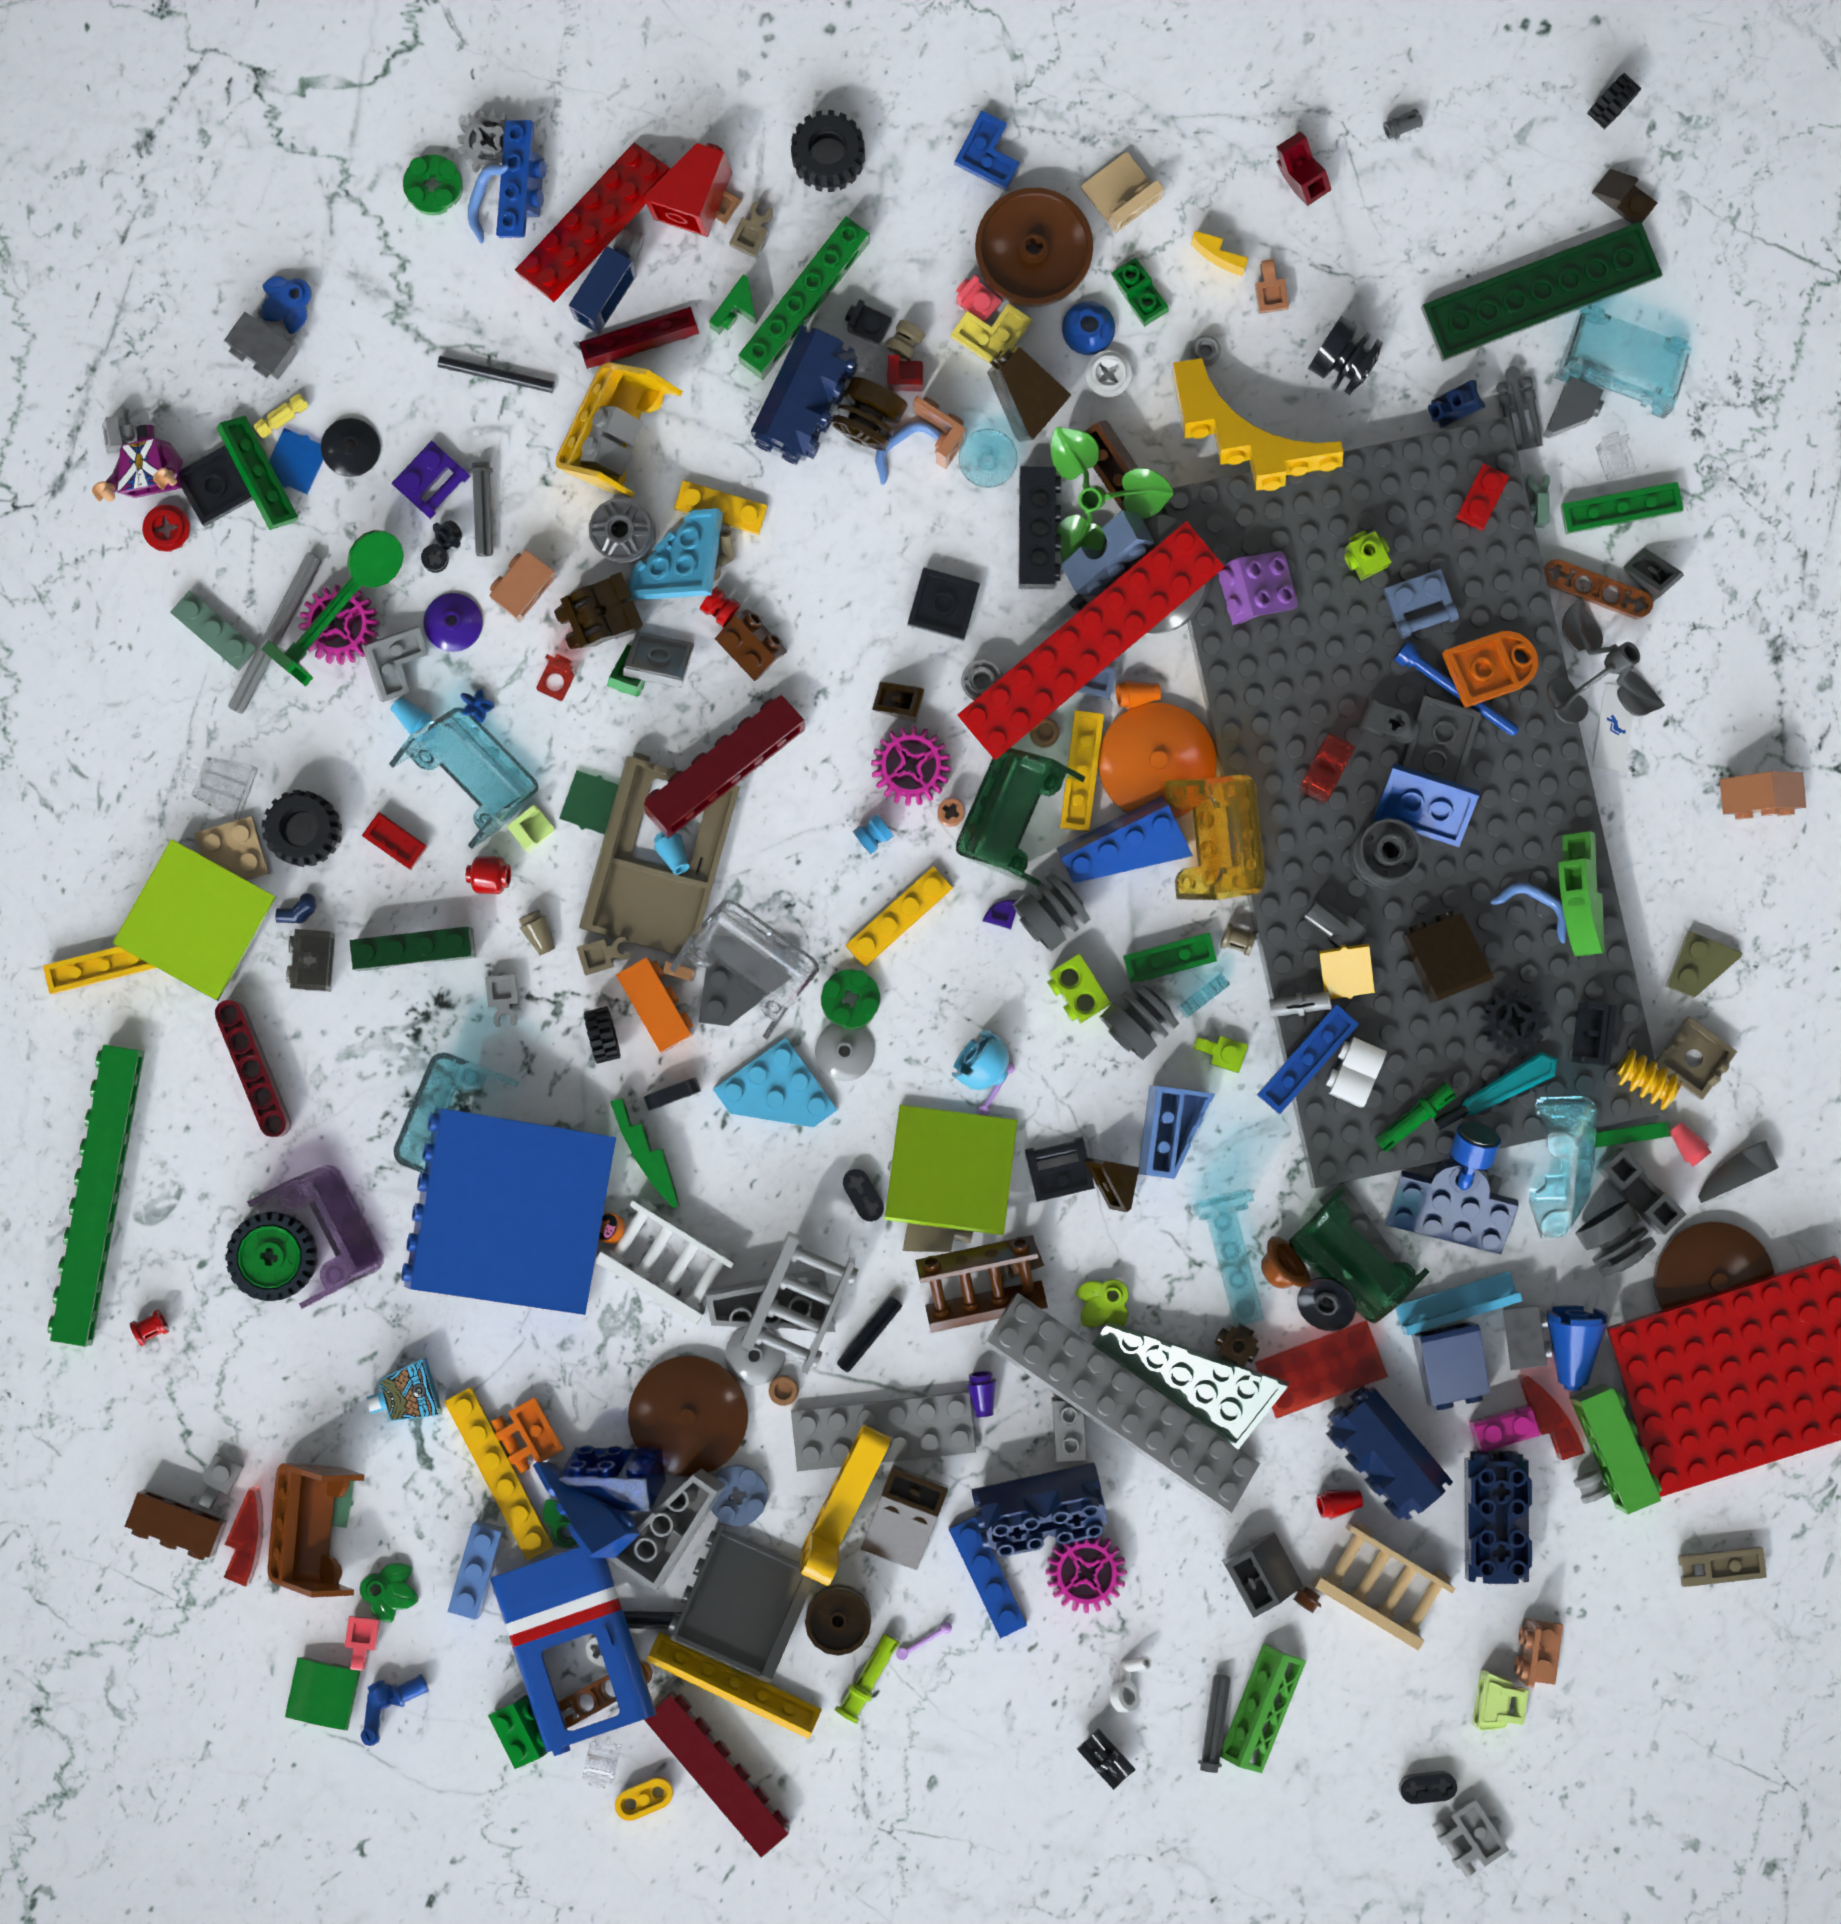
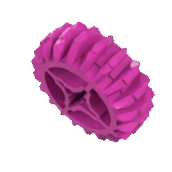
(349, 617)
(923, 758)
(1073, 1581)

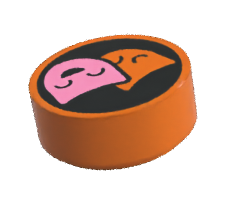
(611, 1228)

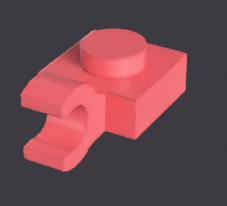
(361, 1636)

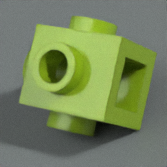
(1365, 564)

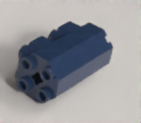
(803, 395)
(1387, 1452)
(1030, 1508)
(1497, 1517)

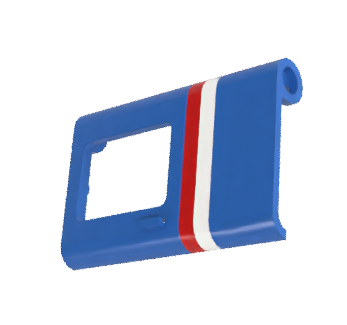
(559, 1603)

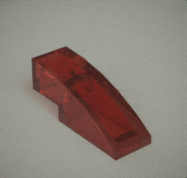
(1551, 1419)
(246, 1539)

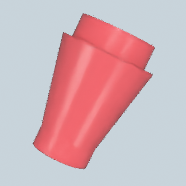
(1690, 1145)

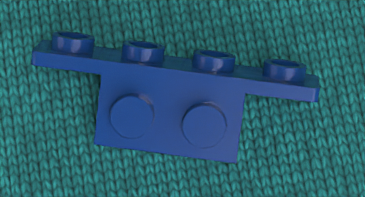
(522, 182)

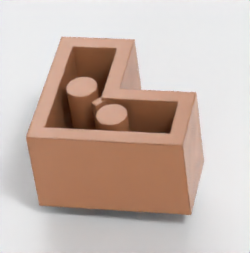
(1763, 792)

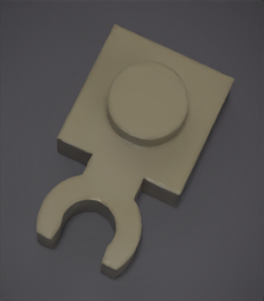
(750, 234)
(598, 955)

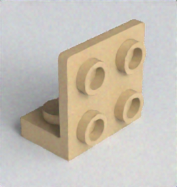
(1121, 192)

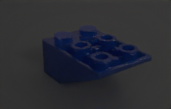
(617, 1475)

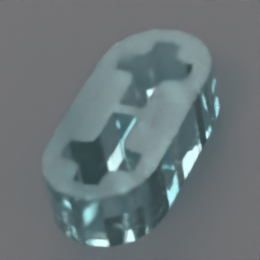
(1203, 995)

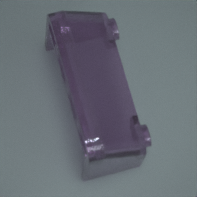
(341, 1221)

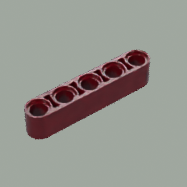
(241, 1059)

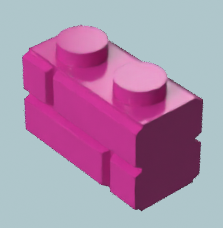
(1504, 1428)

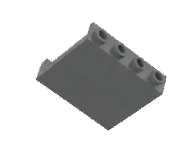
(741, 1605)

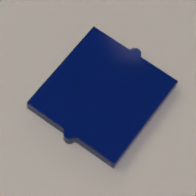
(296, 460)

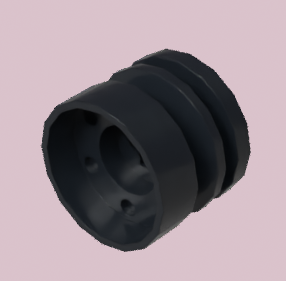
(1346, 355)

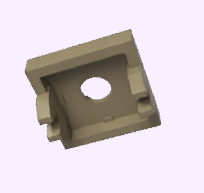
(1715, 1057)

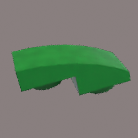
(1140, 292)

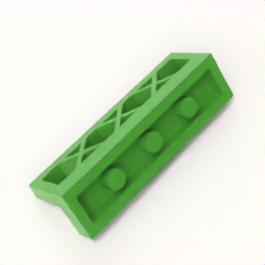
(1258, 1708)

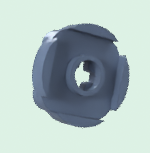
(752, 1505)

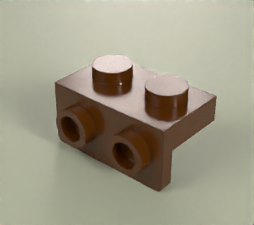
(750, 644)

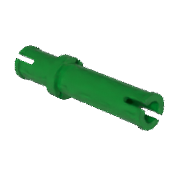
(1425, 1109)

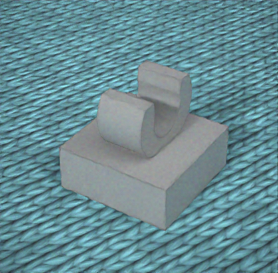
(116, 435)

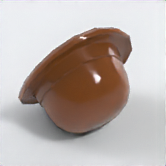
(1283, 1265)

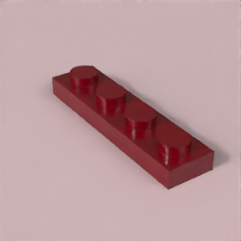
(638, 337)

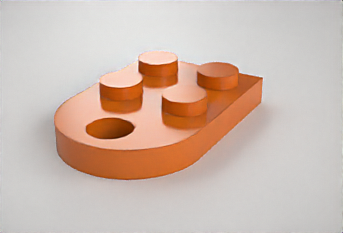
(1489, 668)

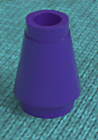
(982, 1392)

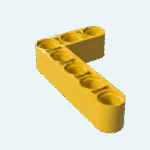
(821, 1547)

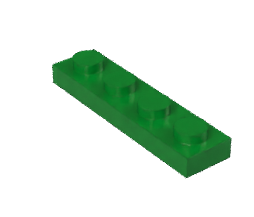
(257, 472)
(1621, 508)

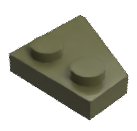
(1699, 964)

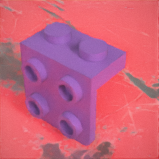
(1257, 586)

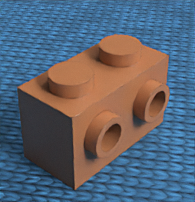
(521, 584)

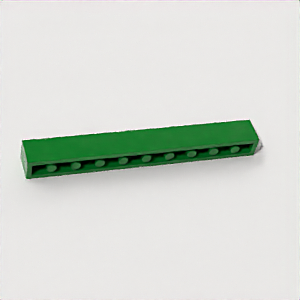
(96, 1195)

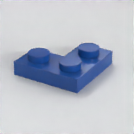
(979, 152)

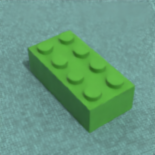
(1616, 1448)

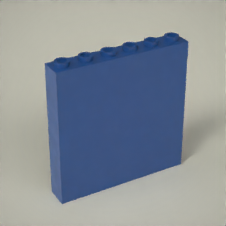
(508, 1211)

